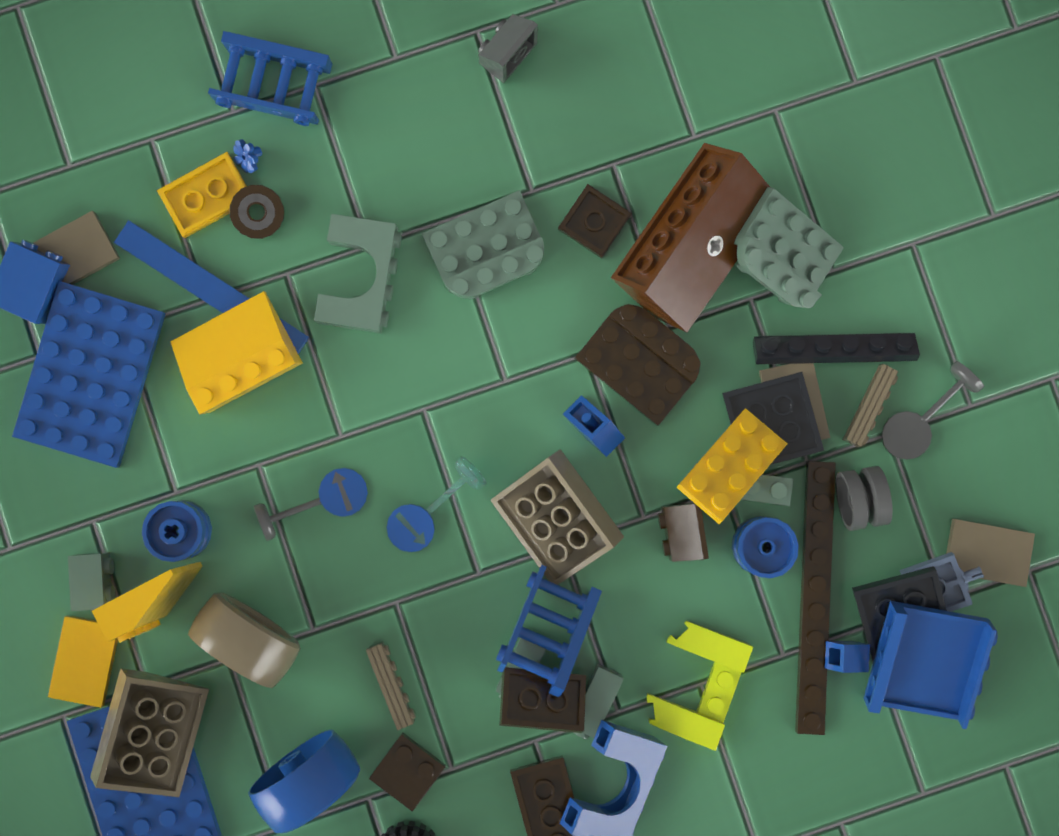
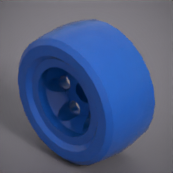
(305, 782)

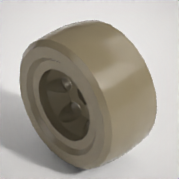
(244, 640)

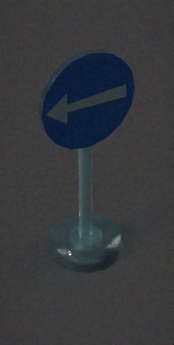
(413, 527)

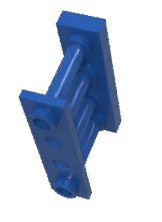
(264, 52)
(567, 651)

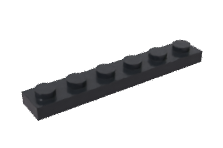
(835, 348)

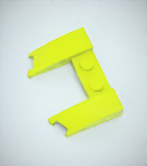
(706, 723)

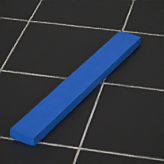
(189, 274)

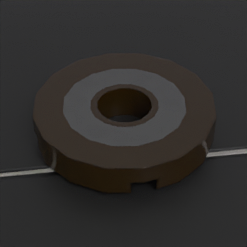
(256, 195)

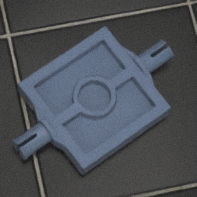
(951, 578)

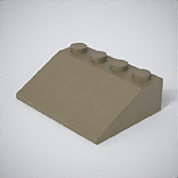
(557, 518)
(148, 734)

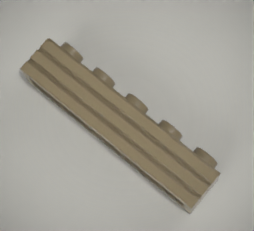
(871, 405)
(391, 685)

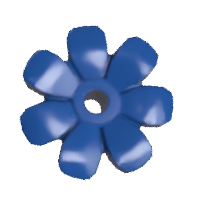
(246, 155)

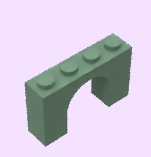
(367, 310)
(599, 691)

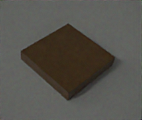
(594, 221)

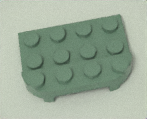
(486, 247)
(785, 250)

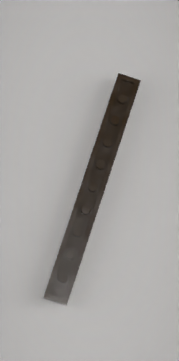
(815, 597)

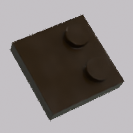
(407, 771)

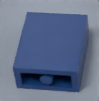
(30, 280)

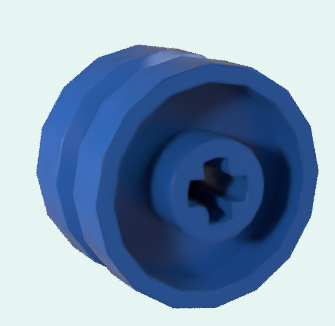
(160, 530)
(780, 541)

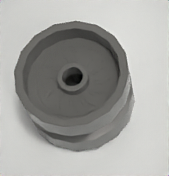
(864, 498)

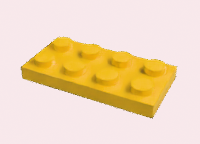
(732, 466)

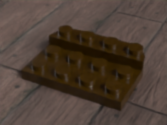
(641, 361)

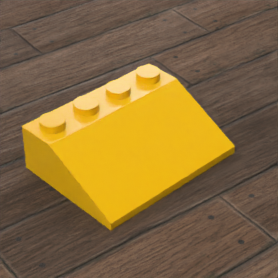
(234, 353)
(144, 605)

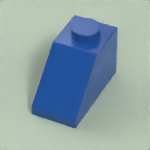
(594, 426)

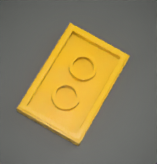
(202, 194)
(82, 663)

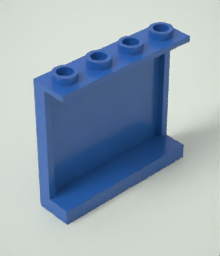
(930, 662)

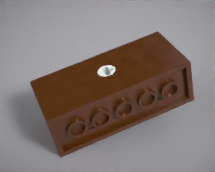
(692, 237)

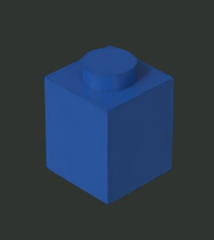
(847, 656)

